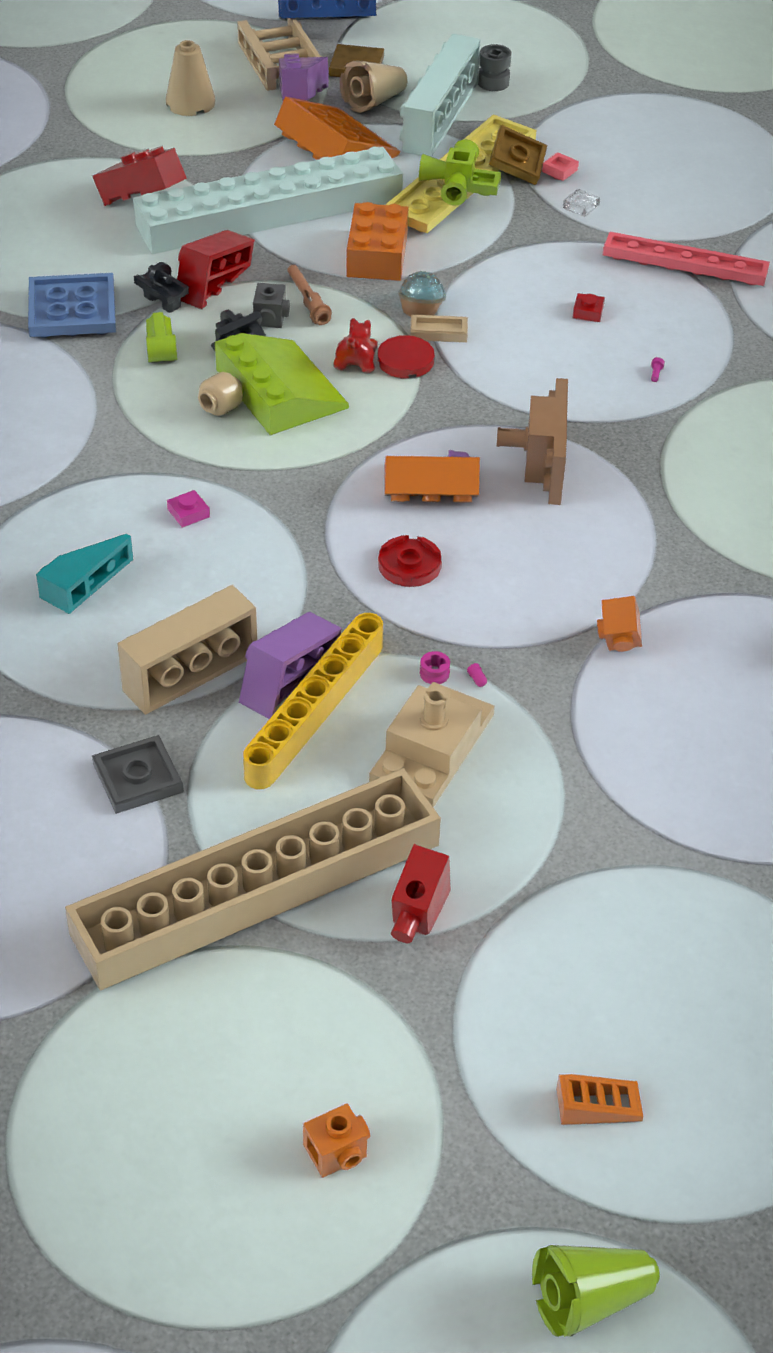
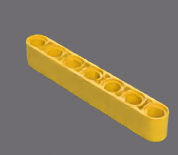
(312, 701)

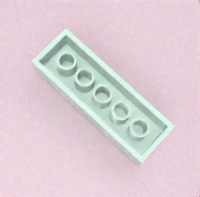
(440, 95)

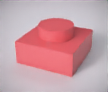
(560, 166)

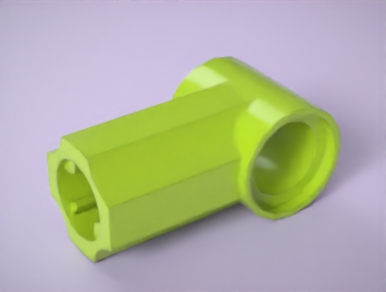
(159, 338)

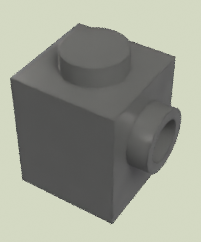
(271, 304)

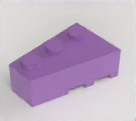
(302, 76)
(283, 660)

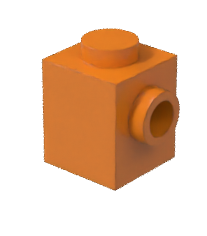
(620, 624)
(336, 1140)

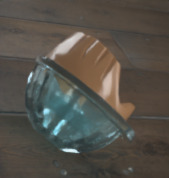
(421, 294)

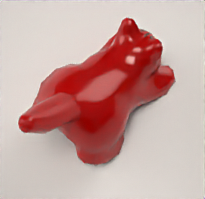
(356, 348)

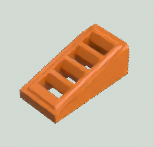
(585, 1112)

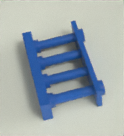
(325, 8)

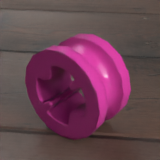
(438, 660)

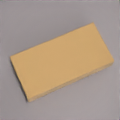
(439, 328)

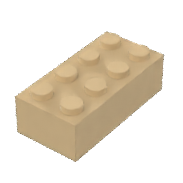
(187, 649)

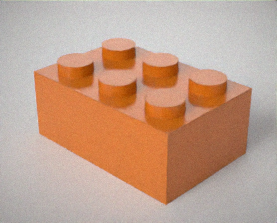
(377, 241)

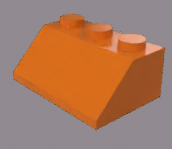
(431, 478)

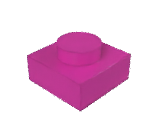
(188, 508)

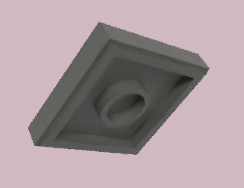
(137, 774)

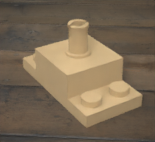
(433, 737)

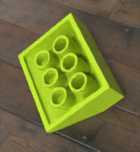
(277, 381)

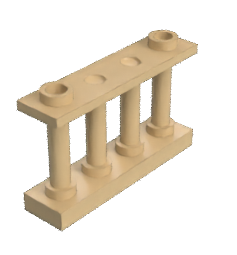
(258, 51)

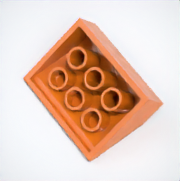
(326, 129)

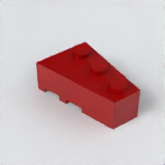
(139, 173)

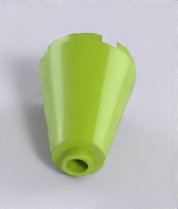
(589, 1284)

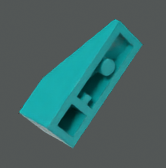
(80, 573)

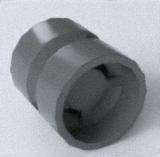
(494, 69)

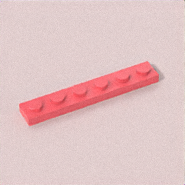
(686, 258)

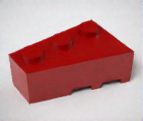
(211, 263)

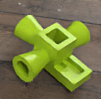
(460, 173)

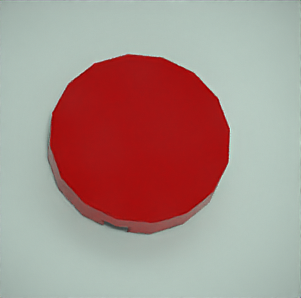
(405, 356)
(409, 561)

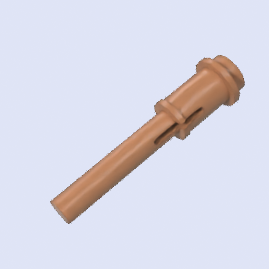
(319, 312)

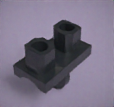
(160, 285)
(236, 324)

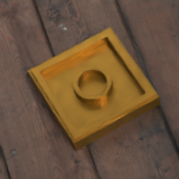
(347, 53)
(518, 155)

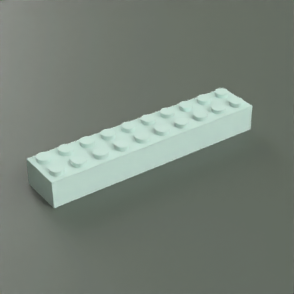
(267, 198)

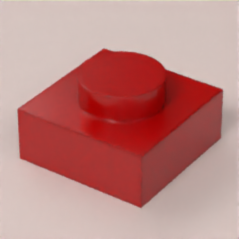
(588, 307)

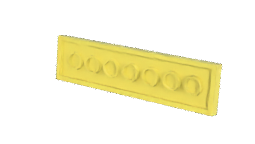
(425, 198)

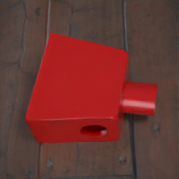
(420, 893)

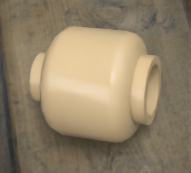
(220, 393)

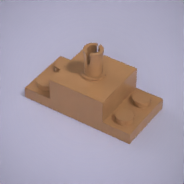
(543, 440)

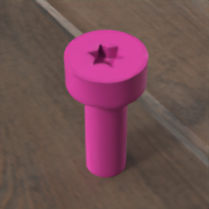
(657, 364)

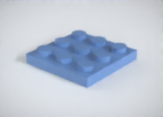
(71, 305)

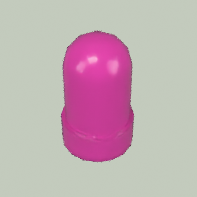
(477, 674)

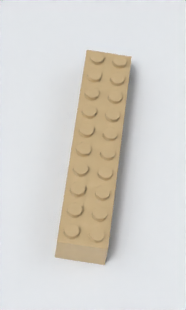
(250, 878)

